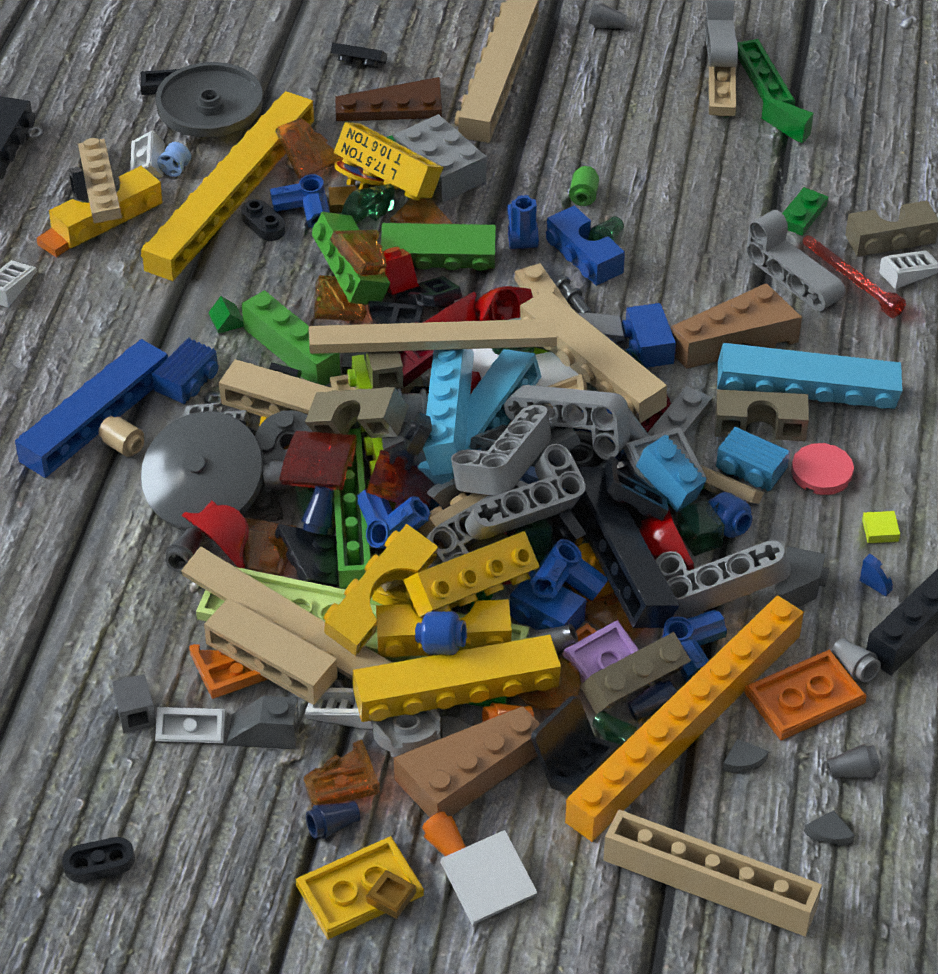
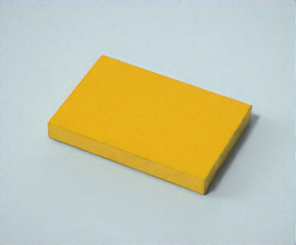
(340, 888)

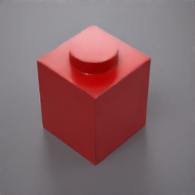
(399, 270)

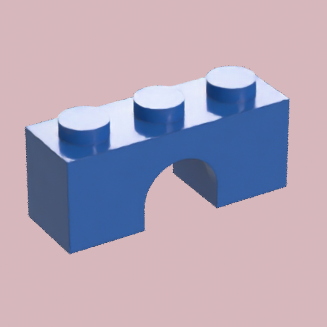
(595, 259)

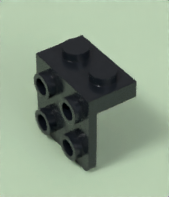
(569, 746)

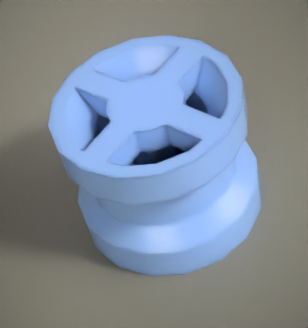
(174, 159)

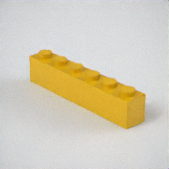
(456, 679)

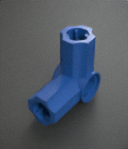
(307, 194)
(522, 223)
(384, 521)
(566, 565)
(694, 633)

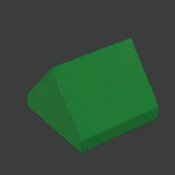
(225, 315)

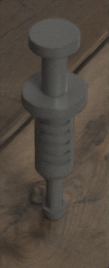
(573, 296)

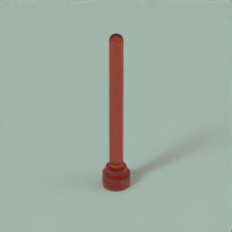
(890, 303)

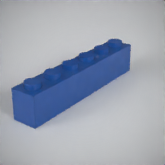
(80, 415)

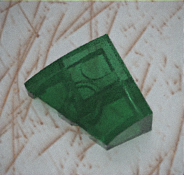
(369, 202)

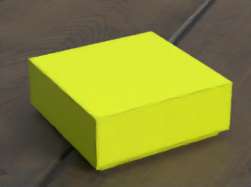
(881, 527)

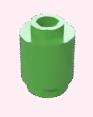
(584, 186)

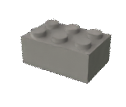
(445, 146)

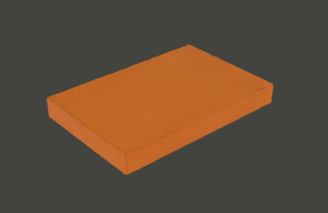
(805, 694)

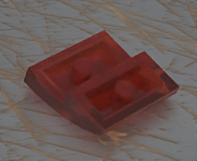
(318, 459)
(397, 484)

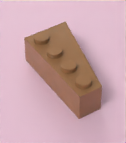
(751, 318)
(467, 763)

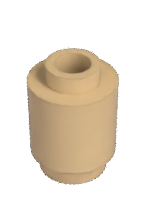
(121, 436)

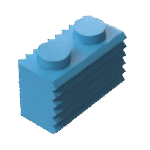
(752, 459)
(671, 472)

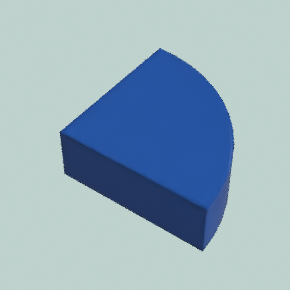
(874, 576)

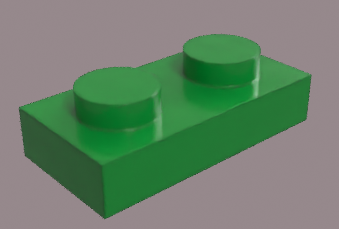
(804, 210)

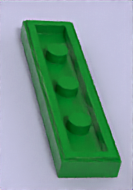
(762, 71)

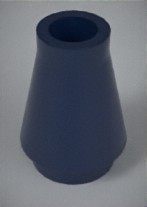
(319, 513)
(651, 699)
(331, 818)

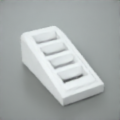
(897, 270)
(16, 284)
(340, 716)

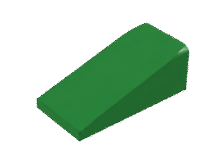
(788, 118)

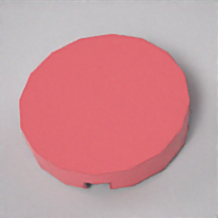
(822, 468)

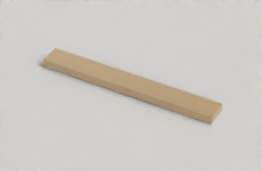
(432, 336)
(229, 582)

